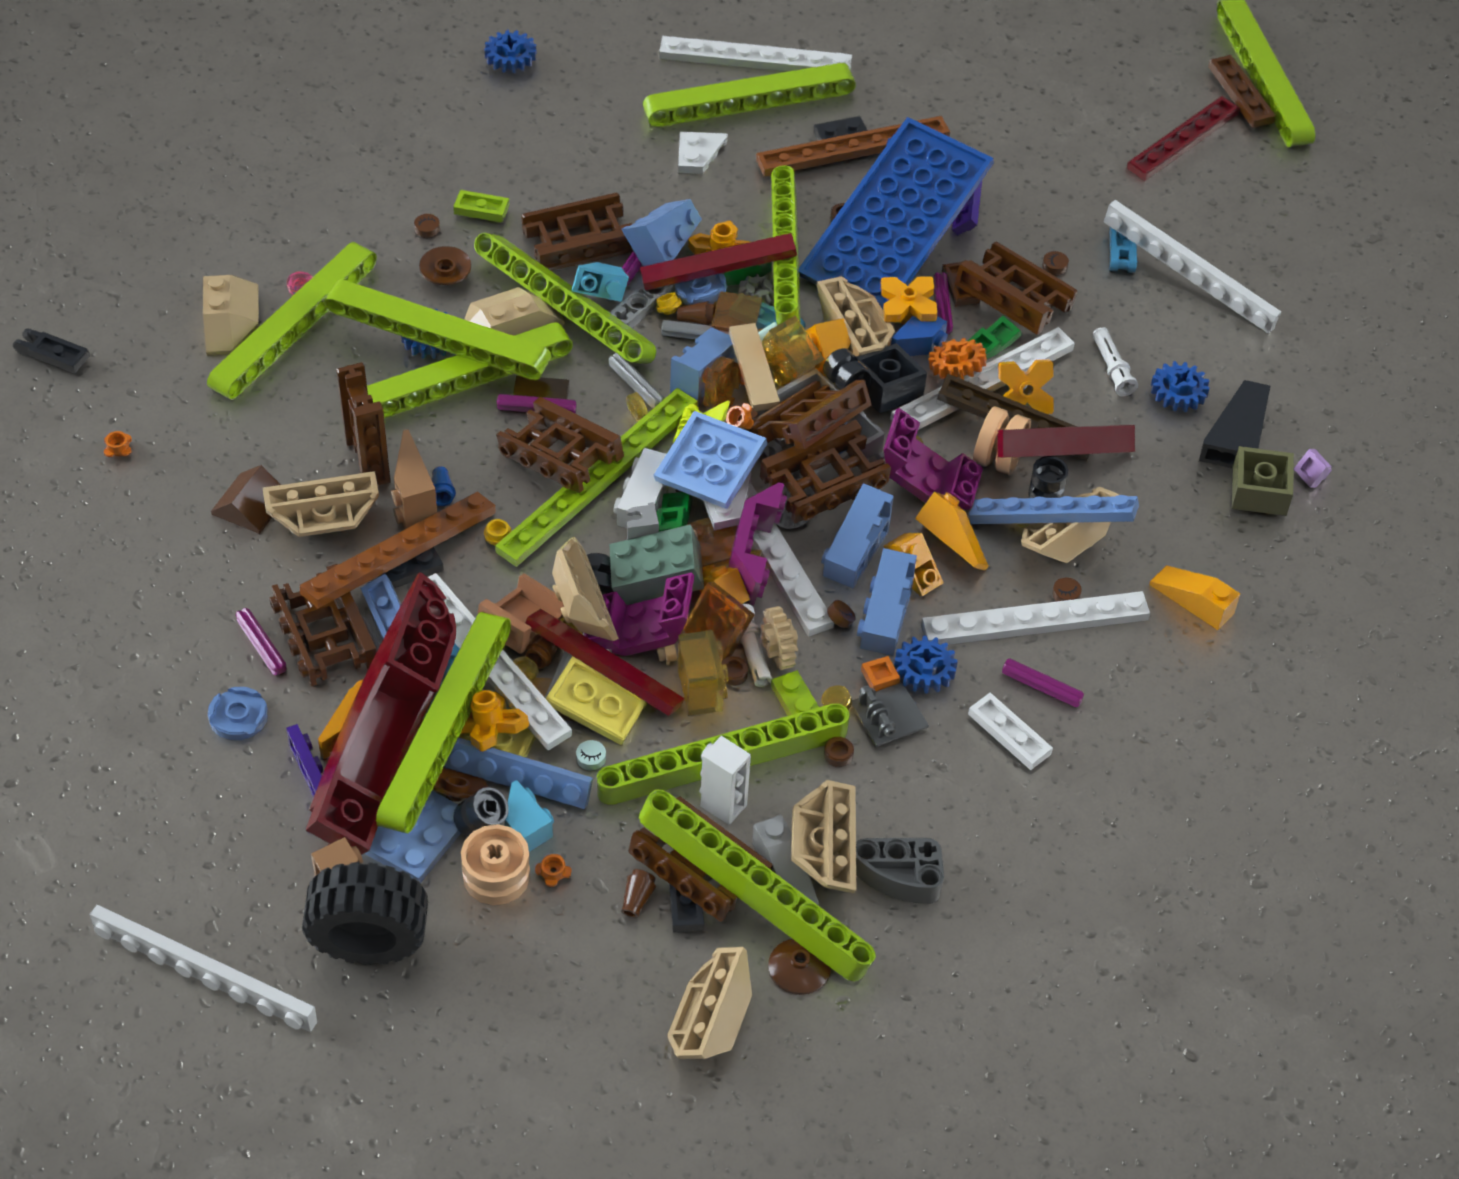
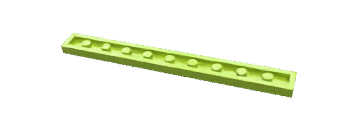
(567, 503)

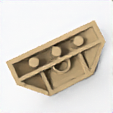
(228, 312)
(512, 312)
(860, 312)
(322, 504)
(1066, 540)
(580, 592)
(827, 835)
(712, 1006)

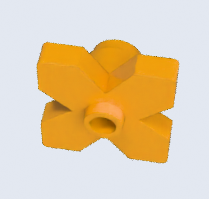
(721, 236)
(908, 300)
(1035, 377)
(491, 717)

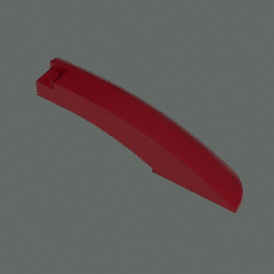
(384, 717)

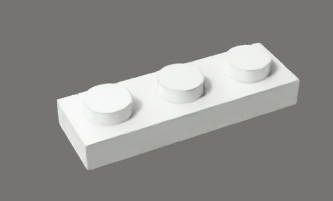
(1010, 731)

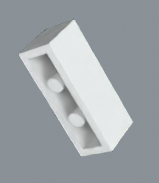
(641, 487)
(724, 779)

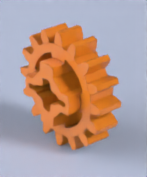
(957, 358)

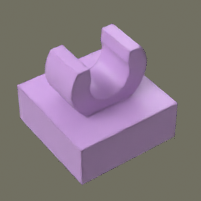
(1313, 468)

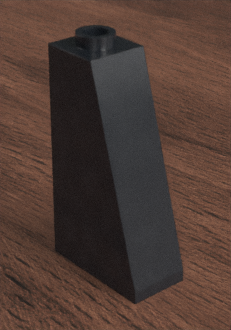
(1237, 425)

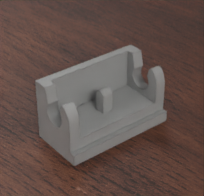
(646, 525)

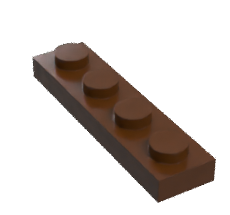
(1242, 91)

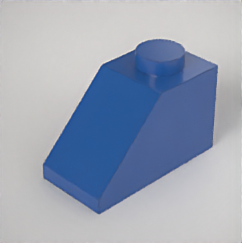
(920, 337)

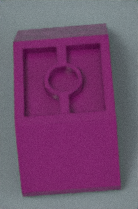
(923, 470)
(757, 514)
(650, 622)

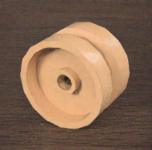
(987, 443)
(495, 864)

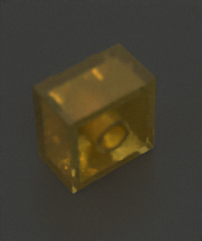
(790, 351)
(701, 672)

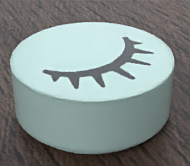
(591, 755)

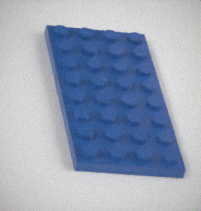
(898, 210)

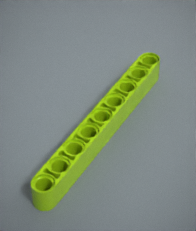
(1266, 72)
(748, 94)
(784, 222)
(573, 301)
(288, 322)
(438, 329)
(456, 374)
(443, 723)
(683, 771)
(757, 885)

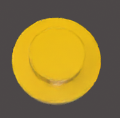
(668, 303)
(496, 531)

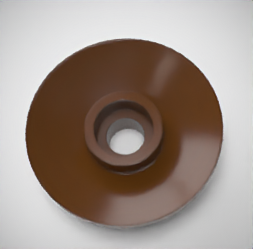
(445, 265)
(458, 785)
(795, 976)

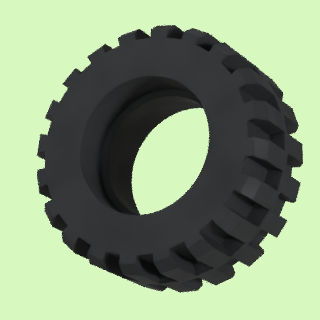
(365, 913)

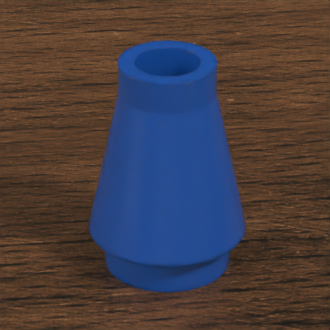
(443, 486)

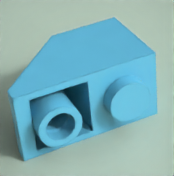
(600, 281)
(528, 817)

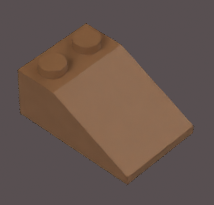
(414, 489)

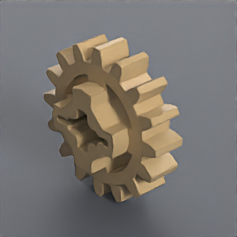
(779, 638)

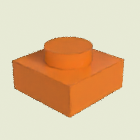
(880, 673)

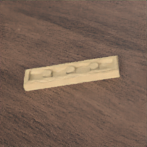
(754, 367)

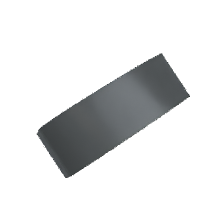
(903, 877)

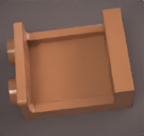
(518, 605)

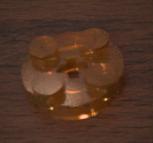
(721, 381)

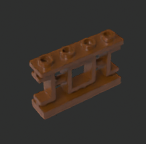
(582, 247)
(1026, 307)
(812, 413)
(363, 422)
(562, 426)
(823, 452)
(299, 633)
(685, 875)

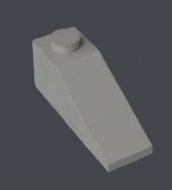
(774, 842)

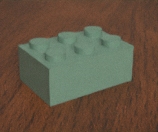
(646, 562)

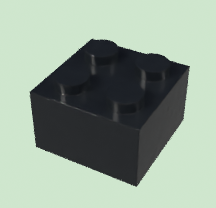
(895, 378)

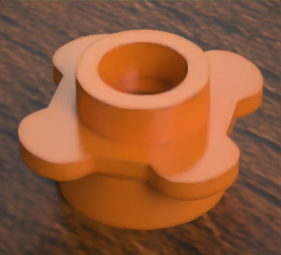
(736, 412)
(117, 444)
(551, 862)

